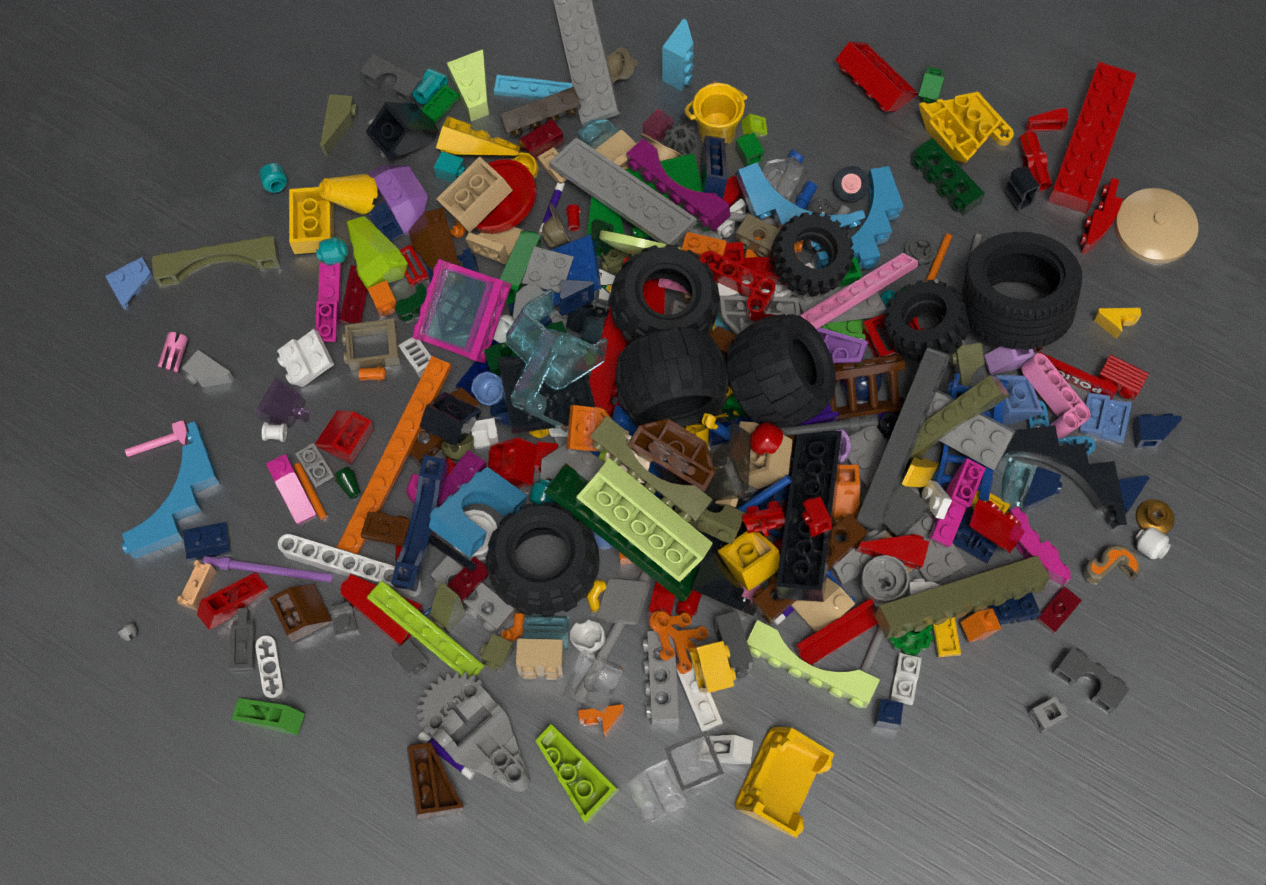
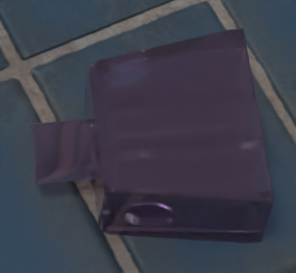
(282, 405)

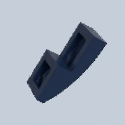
(385, 222)

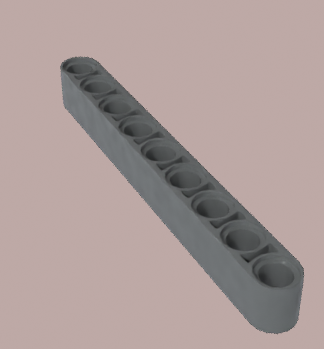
(903, 439)

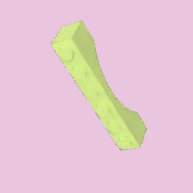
(853, 685)

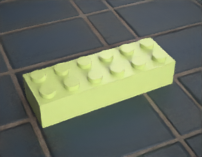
(644, 520)

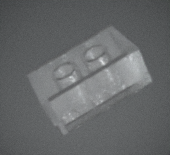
(785, 176)

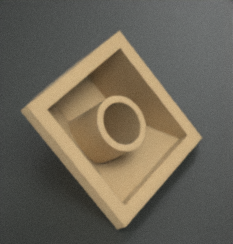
(821, 614)

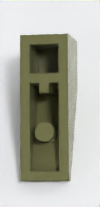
(337, 121)
(446, 608)

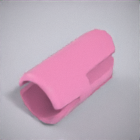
(174, 348)

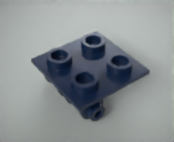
(971, 541)
(1020, 610)

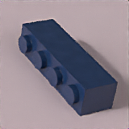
(714, 166)

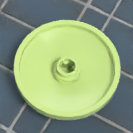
(627, 243)

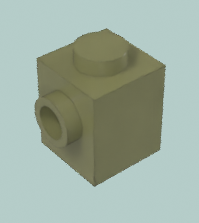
(496, 653)

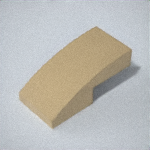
(544, 160)

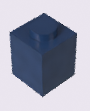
(889, 714)

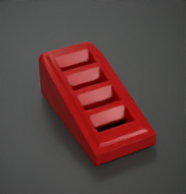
(1048, 121)

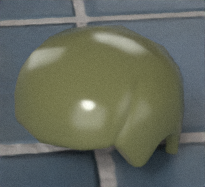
(457, 452)

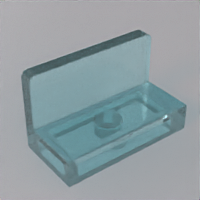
(546, 628)

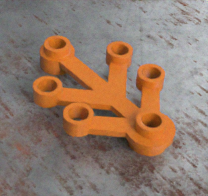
(662, 624)

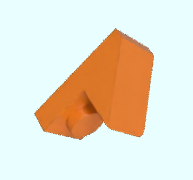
(590, 717)

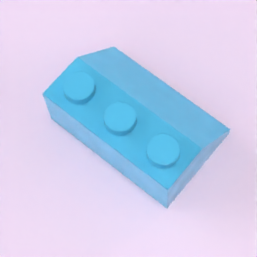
(678, 57)

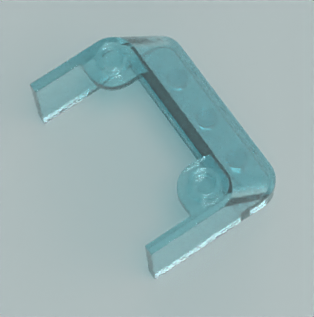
(526, 331)
(525, 394)

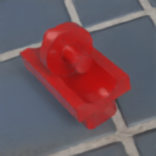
(764, 520)

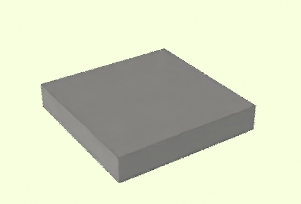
(623, 601)

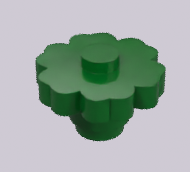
(913, 641)

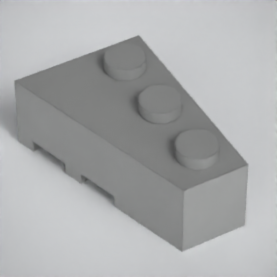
(582, 461)

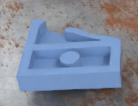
(129, 280)

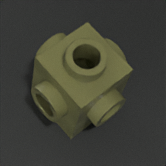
(613, 261)

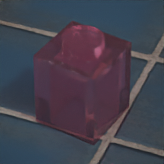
(657, 125)

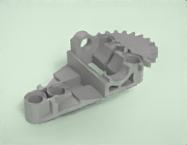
(484, 746)

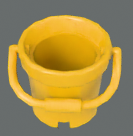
(717, 111)

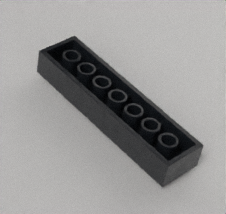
(803, 557)

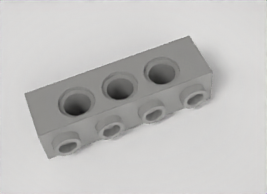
(485, 597)
(667, 712)

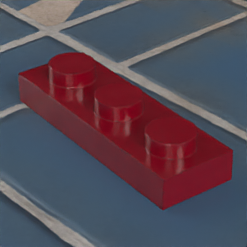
(353, 299)

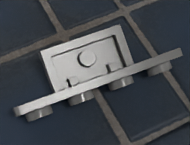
(854, 561)

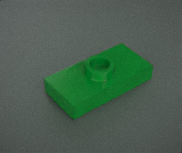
(440, 103)

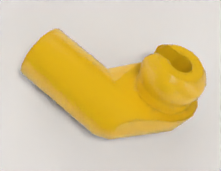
(592, 597)

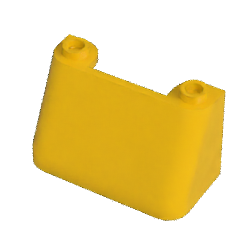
(782, 779)

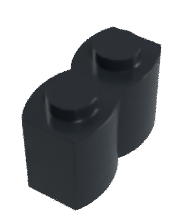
(1022, 188)

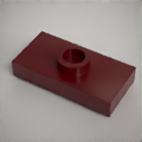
(466, 581)
(1059, 610)

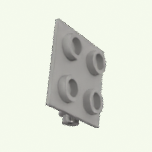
(547, 269)

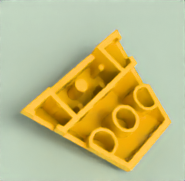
(960, 124)

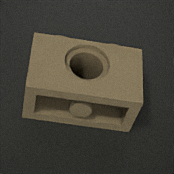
(752, 228)

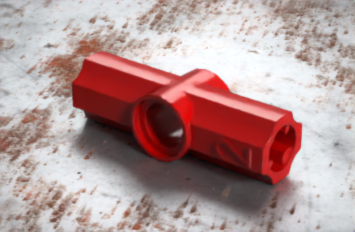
(1035, 159)

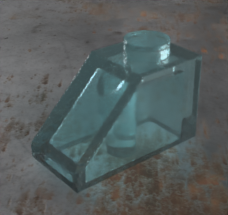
(596, 132)
(1017, 481)

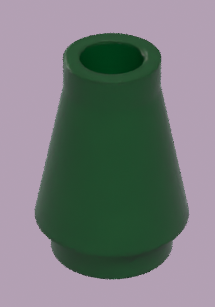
(347, 481)

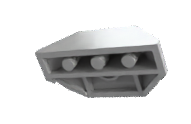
(734, 310)

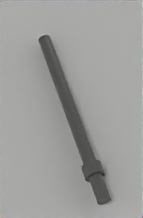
(854, 423)

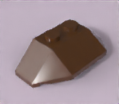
(674, 451)

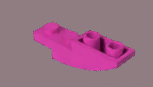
(329, 302)
(962, 492)
(1030, 546)

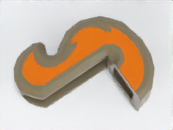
(1112, 557)

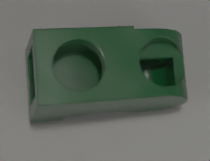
(409, 308)

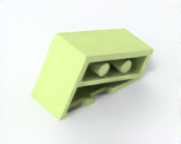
(471, 83)

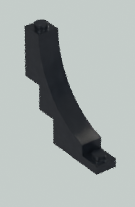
(1096, 479)
(715, 578)

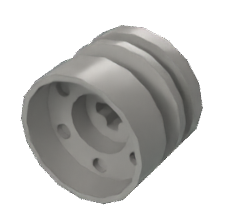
(882, 570)

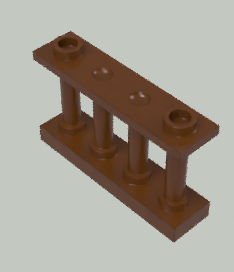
(870, 368)

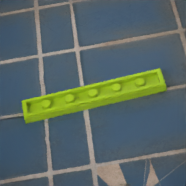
(424, 630)

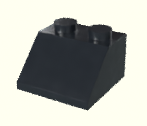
(449, 418)

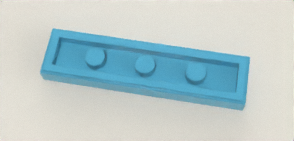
(527, 87)

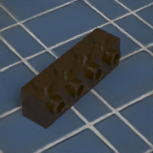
(540, 111)

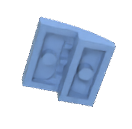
(1107, 419)

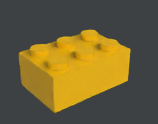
(309, 219)

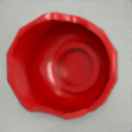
(766, 438)

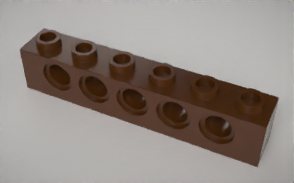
(853, 534)

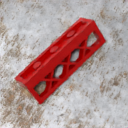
(837, 633)

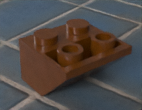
(300, 610)

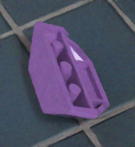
(401, 193)

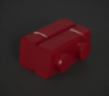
(542, 139)

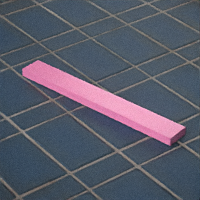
(860, 290)

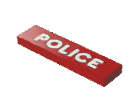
(1082, 379)

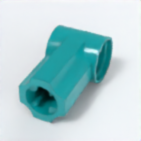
(429, 86)

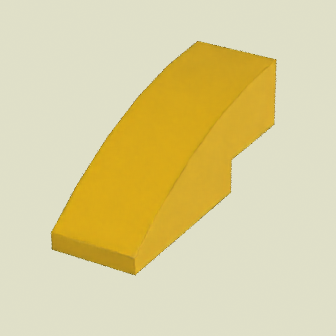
(920, 472)

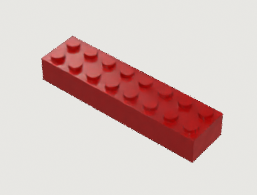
(1092, 138)

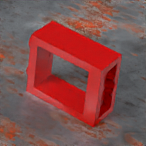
(875, 343)

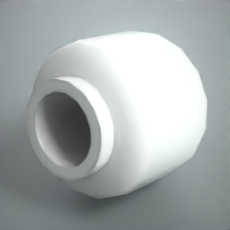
(1153, 543)

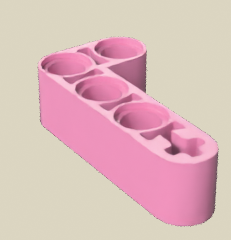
(1057, 394)

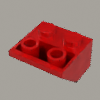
(345, 435)
(513, 461)
(995, 526)

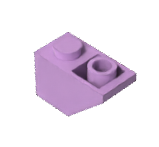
(1006, 359)

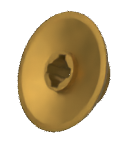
(1146, 518)

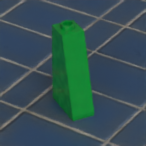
(604, 213)
(518, 262)

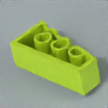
(580, 778)

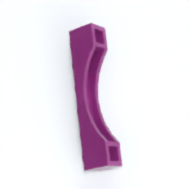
(706, 207)

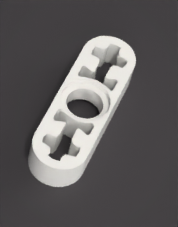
(266, 684)

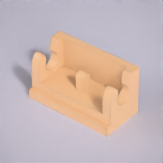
(197, 585)

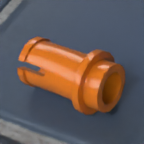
(372, 373)

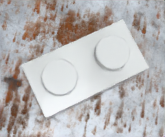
(936, 499)

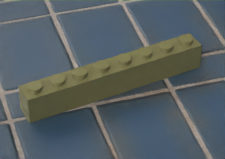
(962, 597)

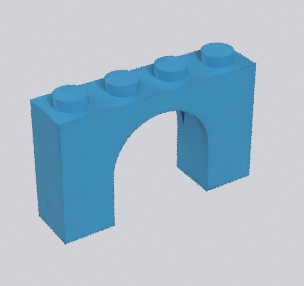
(484, 488)

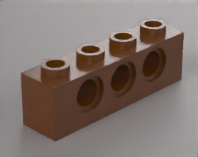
(434, 445)

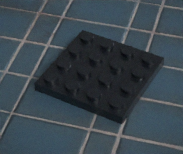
(558, 400)

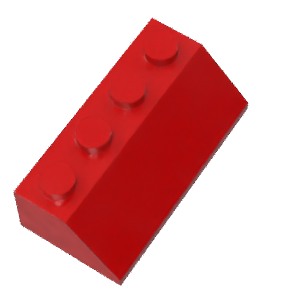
(875, 76)

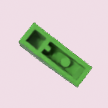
(268, 716)

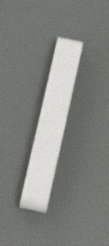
(339, 564)

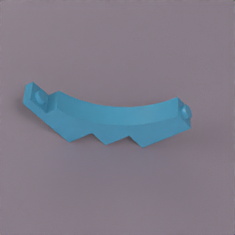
(163, 527)

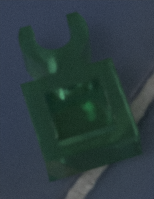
(597, 226)

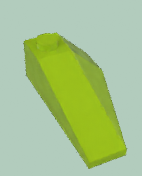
(374, 253)

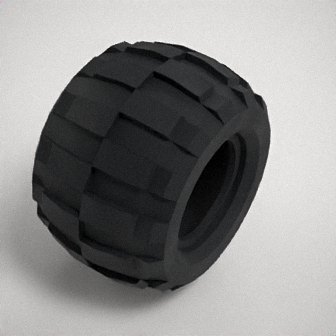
(634, 315)
(781, 370)
(672, 377)
(542, 593)

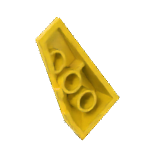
(460, 139)

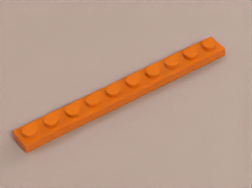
(395, 453)

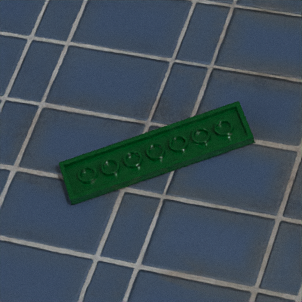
(564, 491)

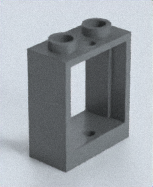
(730, 631)

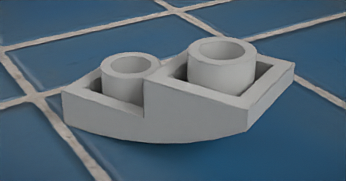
(314, 465)

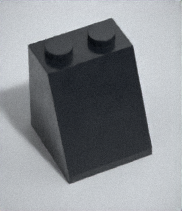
(401, 129)

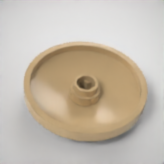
(1156, 225)

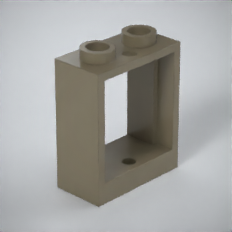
(366, 329)

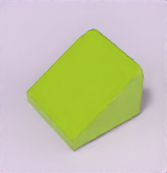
(754, 124)

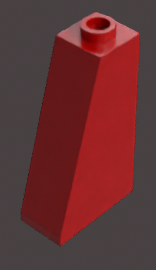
(356, 591)

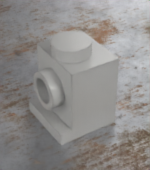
(1041, 720)

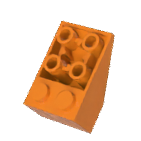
(848, 492)

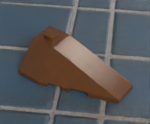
(433, 238)

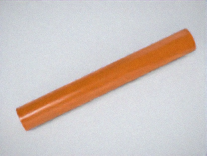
(939, 257)
(310, 491)

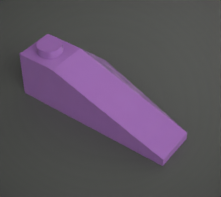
(843, 347)

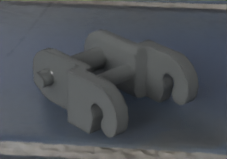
(596, 299)

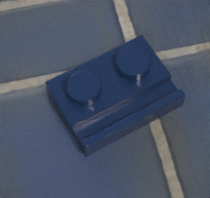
(207, 541)

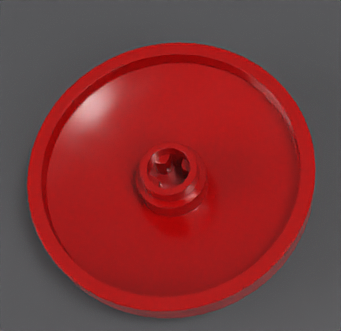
(517, 203)

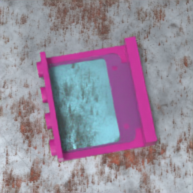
(461, 310)

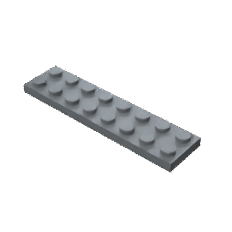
(586, 59)
(623, 192)
(867, 451)

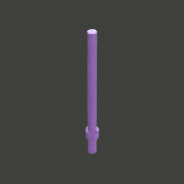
(227, 563)

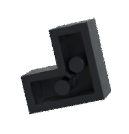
(588, 322)

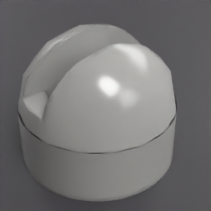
(127, 630)

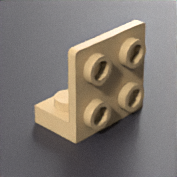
(616, 148)
(494, 246)

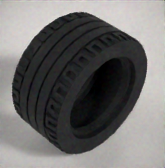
(1028, 259)

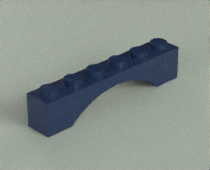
(428, 495)

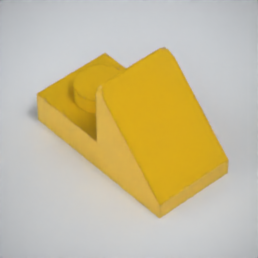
(1113, 318)

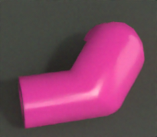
(412, 487)

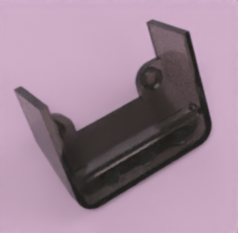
(730, 466)

